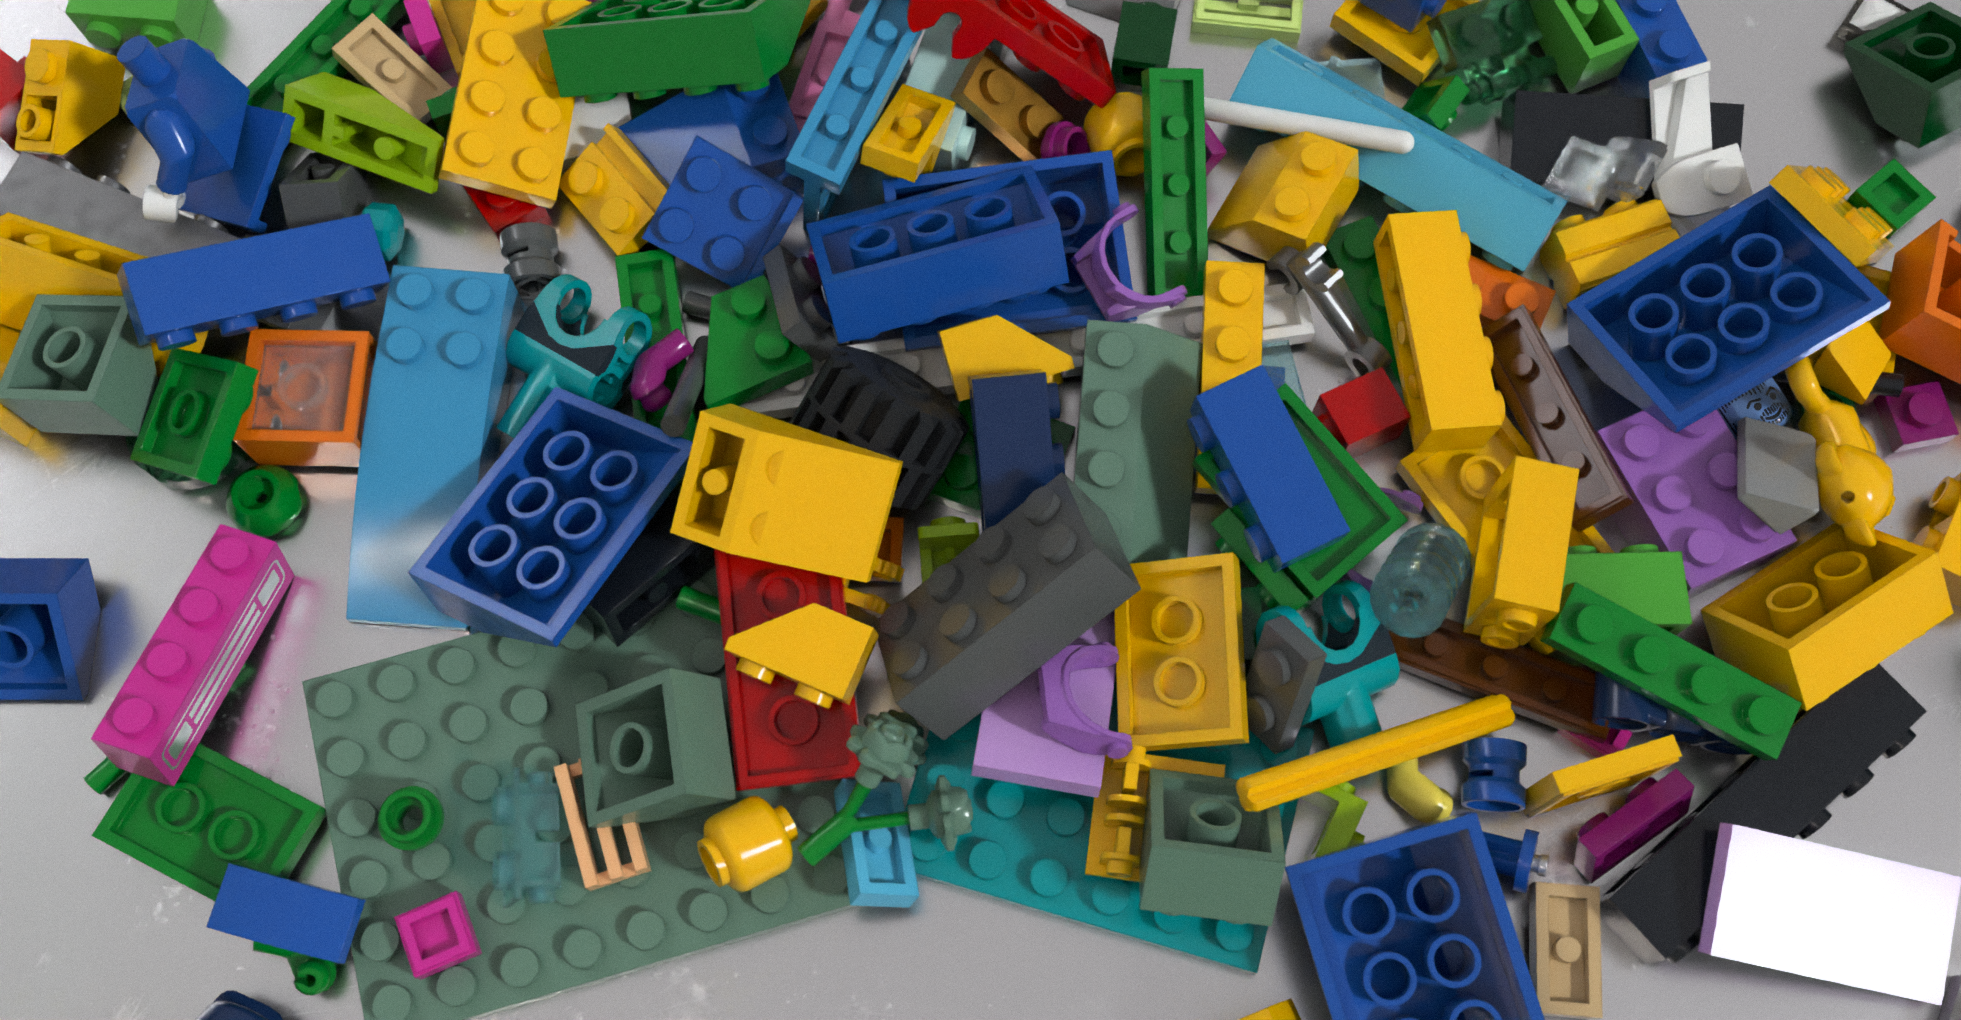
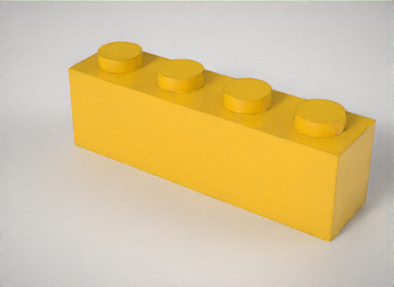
(1438, 331)

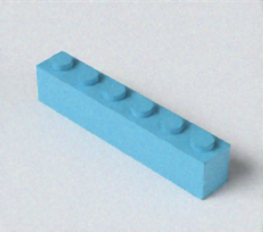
(1493, 203)

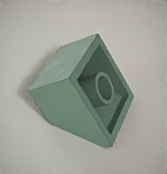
(80, 368)
(655, 749)
(1208, 852)

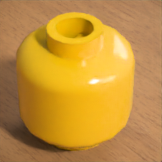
(1118, 129)
(747, 844)

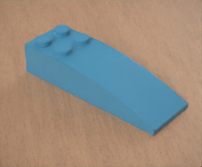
(426, 430)

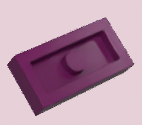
(1647, 813)

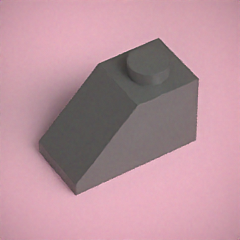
(322, 191)

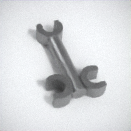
(1309, 272)

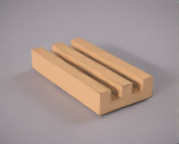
(615, 870)

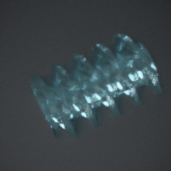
(1420, 579)

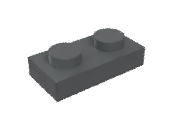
(800, 302)
(1281, 683)

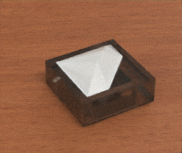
(1868, 15)

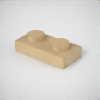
(390, 67)
(1566, 949)

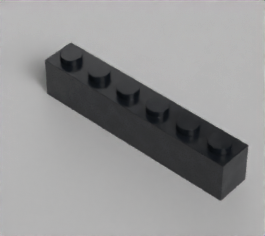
(1824, 756)

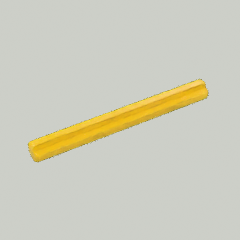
(1374, 752)

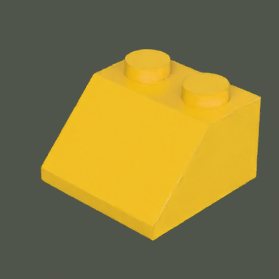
(1288, 196)

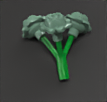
(890, 748)

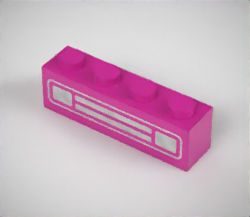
(194, 656)

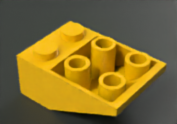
(784, 494)

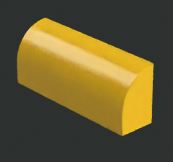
(59, 262)

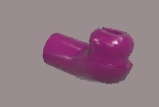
(652, 367)

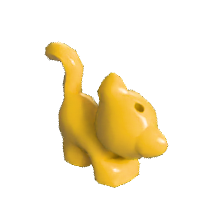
(1852, 479)

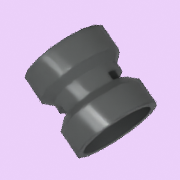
(530, 256)

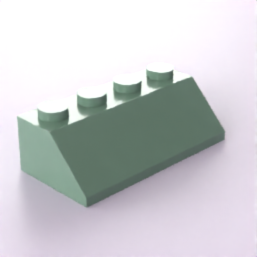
(1135, 434)

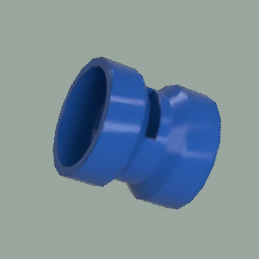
(1494, 775)

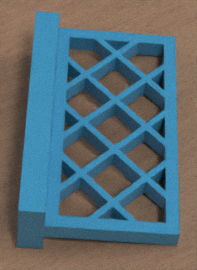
(850, 104)

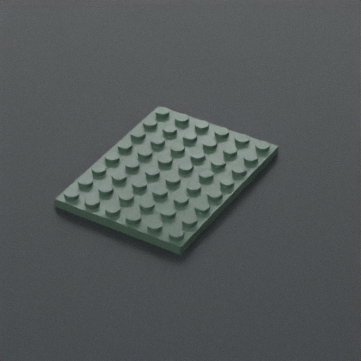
(457, 726)

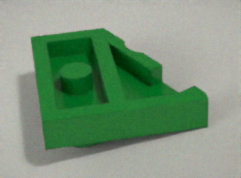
(747, 347)

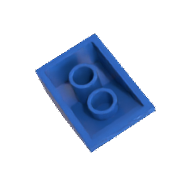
(748, 125)

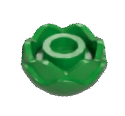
(273, 514)

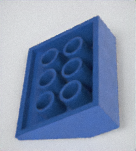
(1083, 198)
(1720, 310)
(550, 520)
(1414, 928)

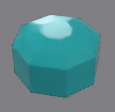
(388, 227)

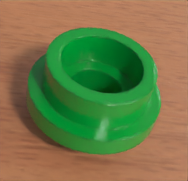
(395, 809)

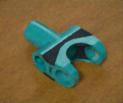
(556, 352)
(1356, 664)

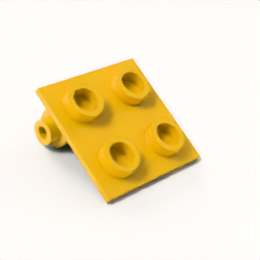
(1120, 810)

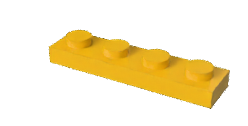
(1230, 327)

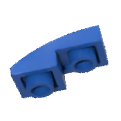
(286, 913)

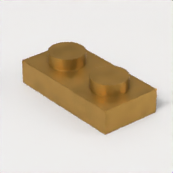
(1005, 104)

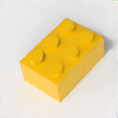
(1828, 612)

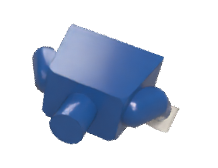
(186, 112)

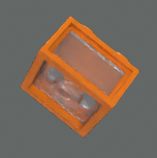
(307, 396)

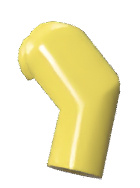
(1417, 793)

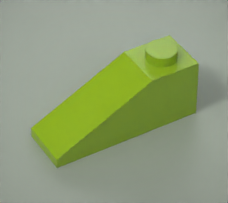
(363, 130)

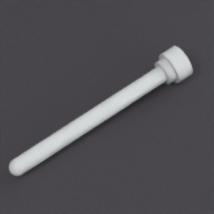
(1293, 122)

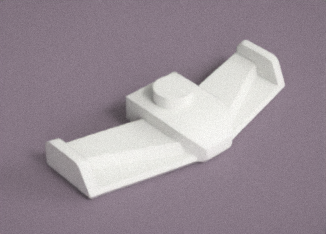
(1692, 177)

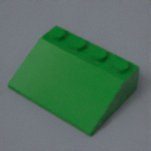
(672, 46)

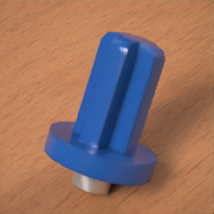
(1517, 857)

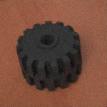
(887, 411)

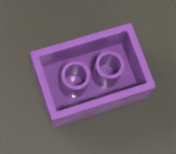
(1688, 498)

